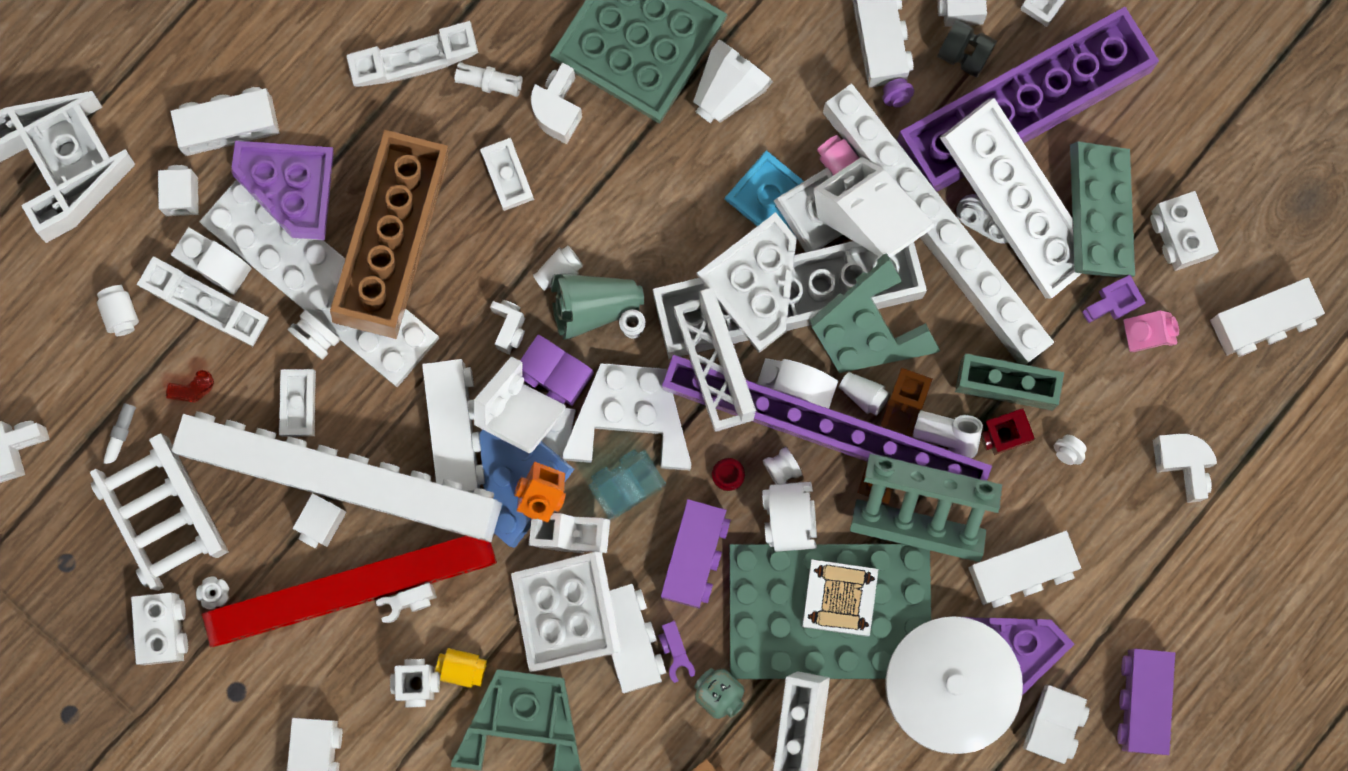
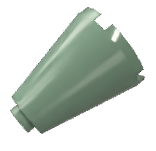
(591, 302)

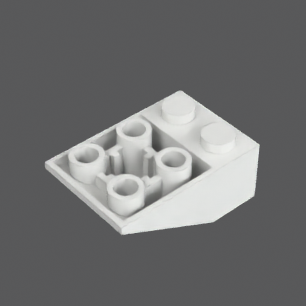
(870, 209)

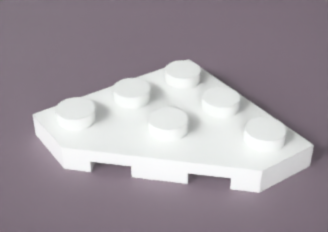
(756, 280)

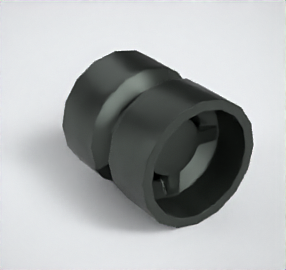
(957, 42)

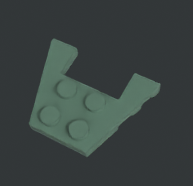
(857, 332)
(522, 709)

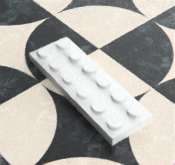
(1015, 195)

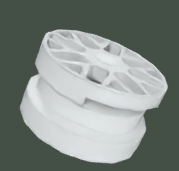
(313, 334)

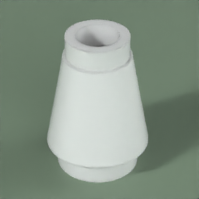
(561, 262)
(865, 393)

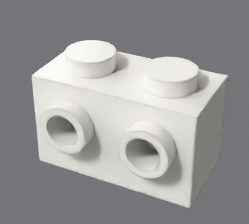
(1184, 231)
(159, 628)

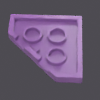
(288, 183)
(1034, 642)

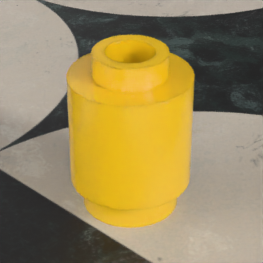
(461, 668)

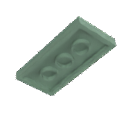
(1102, 210)

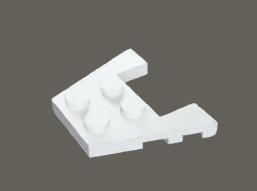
(632, 402)

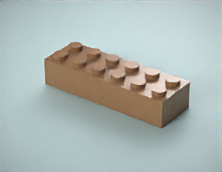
(389, 234)

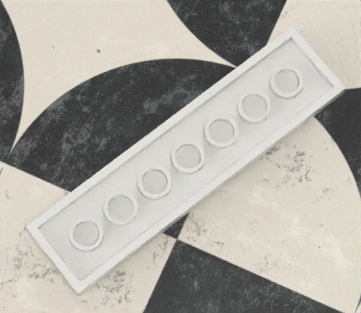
(309, 276)

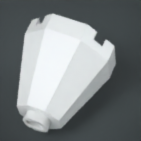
(728, 83)

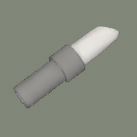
(119, 433)

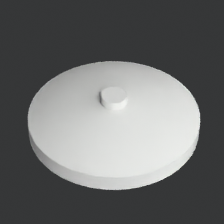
(953, 685)

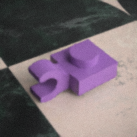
(1117, 298)
(672, 643)

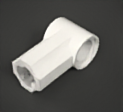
(958, 434)

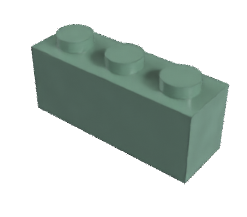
(1009, 382)

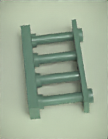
(918, 529)

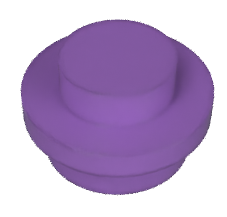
(897, 92)

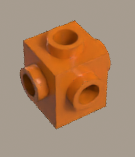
(540, 492)

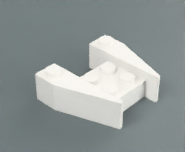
(66, 155)

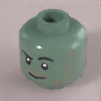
(719, 693)

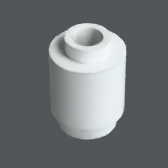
(117, 310)

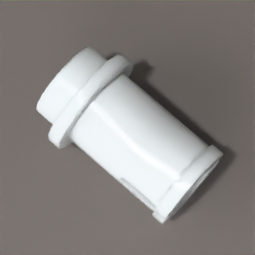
(632, 316)

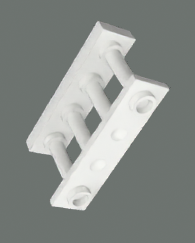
(191, 513)

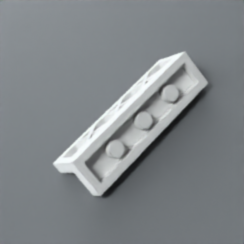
(727, 358)

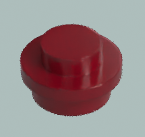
(728, 474)

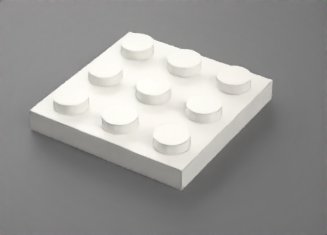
(565, 612)

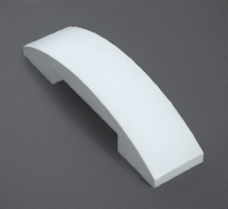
(414, 57)
(202, 301)

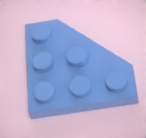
(502, 470)

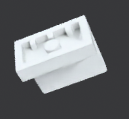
(514, 409)

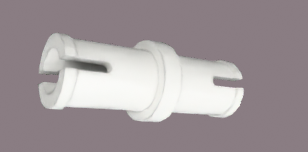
(488, 79)

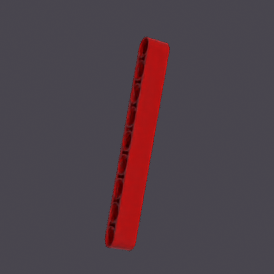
(347, 589)

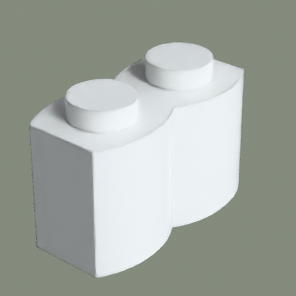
(1055, 724)

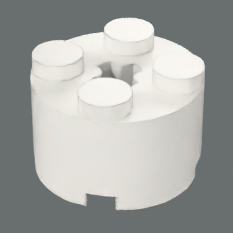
(790, 516)

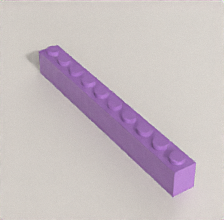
(822, 424)

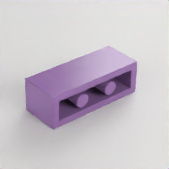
(695, 554)
(1147, 701)

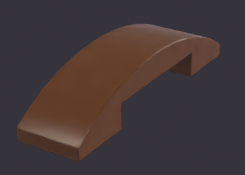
(901, 414)

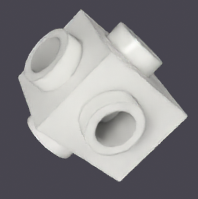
(401, 683)

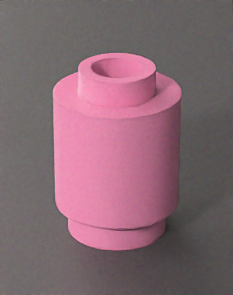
(836, 154)

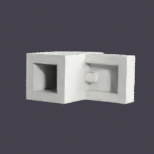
(550, 109)
(211, 260)
(798, 381)
(23, 436)
(1187, 454)
(570, 533)

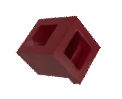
(1017, 427)

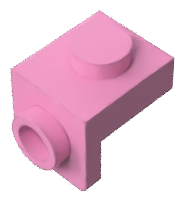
(1151, 330)

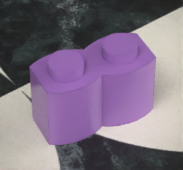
(555, 371)

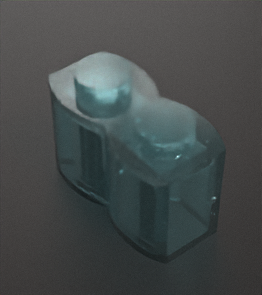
(627, 484)

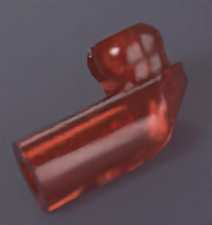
(194, 391)

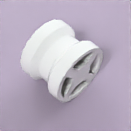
(782, 466)

